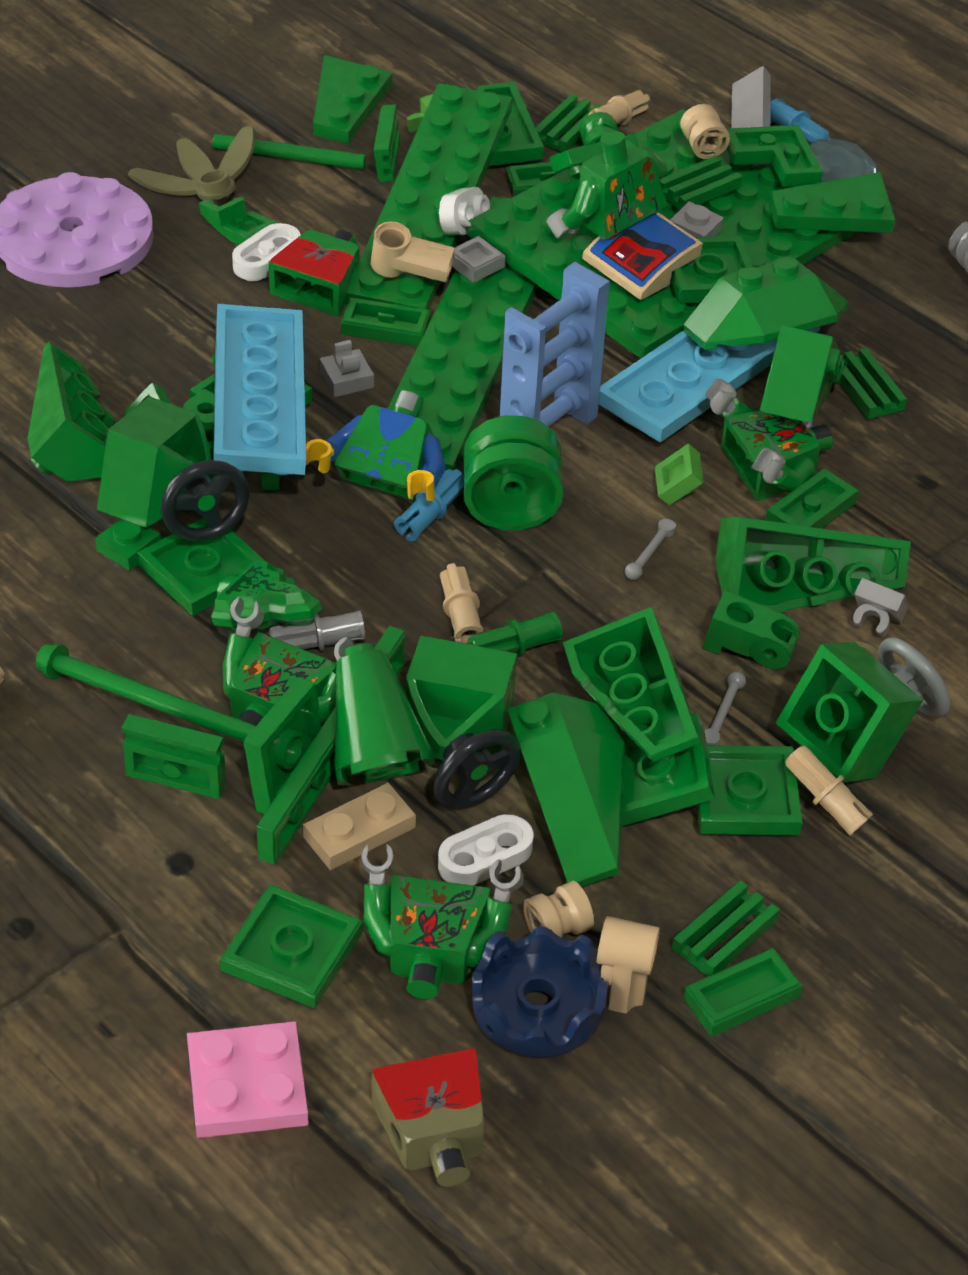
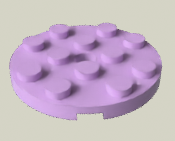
(110, 233)

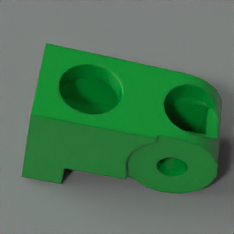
(752, 631)

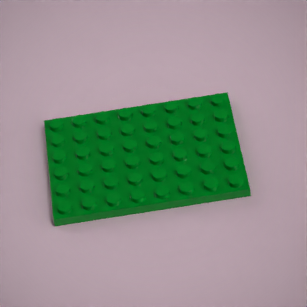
(641, 326)

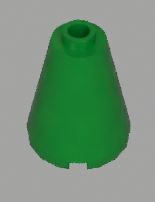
(374, 720)

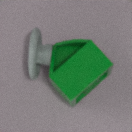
(857, 709)

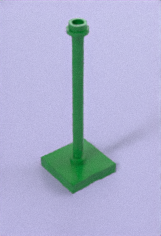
(270, 747)

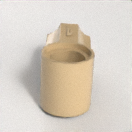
(398, 252)
(627, 959)

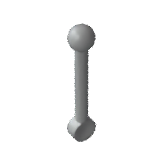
(665, 528)
(736, 681)

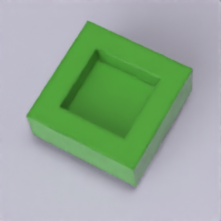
(679, 474)

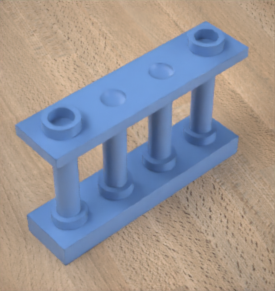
(576, 347)

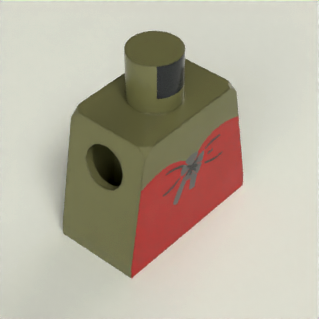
(432, 1112)

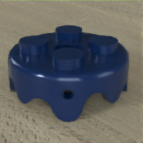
(544, 964)

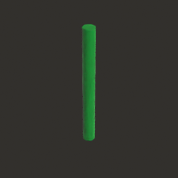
(297, 152)

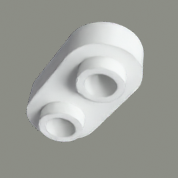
(460, 207)
(253, 255)
(482, 846)

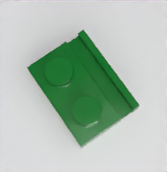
(174, 756)

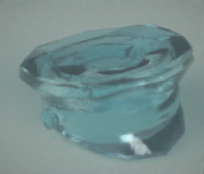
(841, 159)

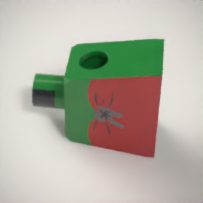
(315, 270)

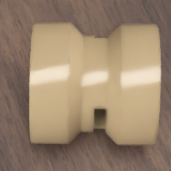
(704, 131)
(561, 912)

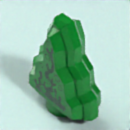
(274, 592)

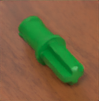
(522, 635)

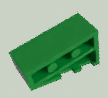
(801, 374)

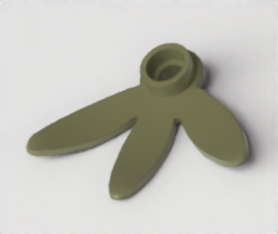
(204, 179)

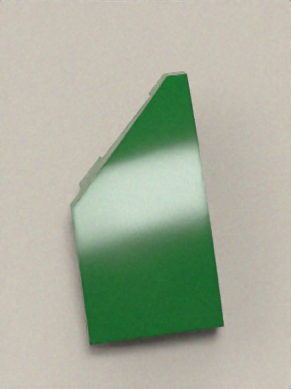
(234, 220)

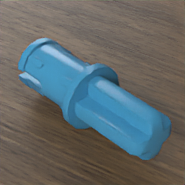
(784, 114)
(423, 512)

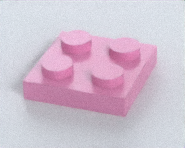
(247, 1079)

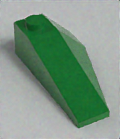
(66, 420)
(803, 565)
(636, 682)
(577, 774)

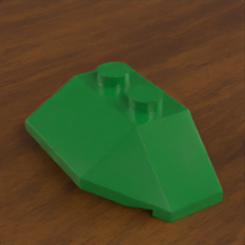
(758, 300)

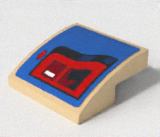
(644, 254)

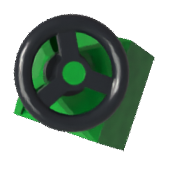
(163, 464)
(462, 707)

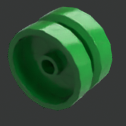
(512, 473)

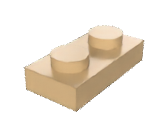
(362, 821)

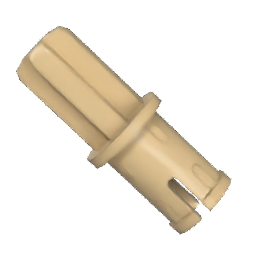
(625, 107)
(460, 603)
(828, 790)

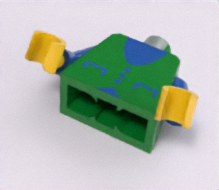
(385, 450)

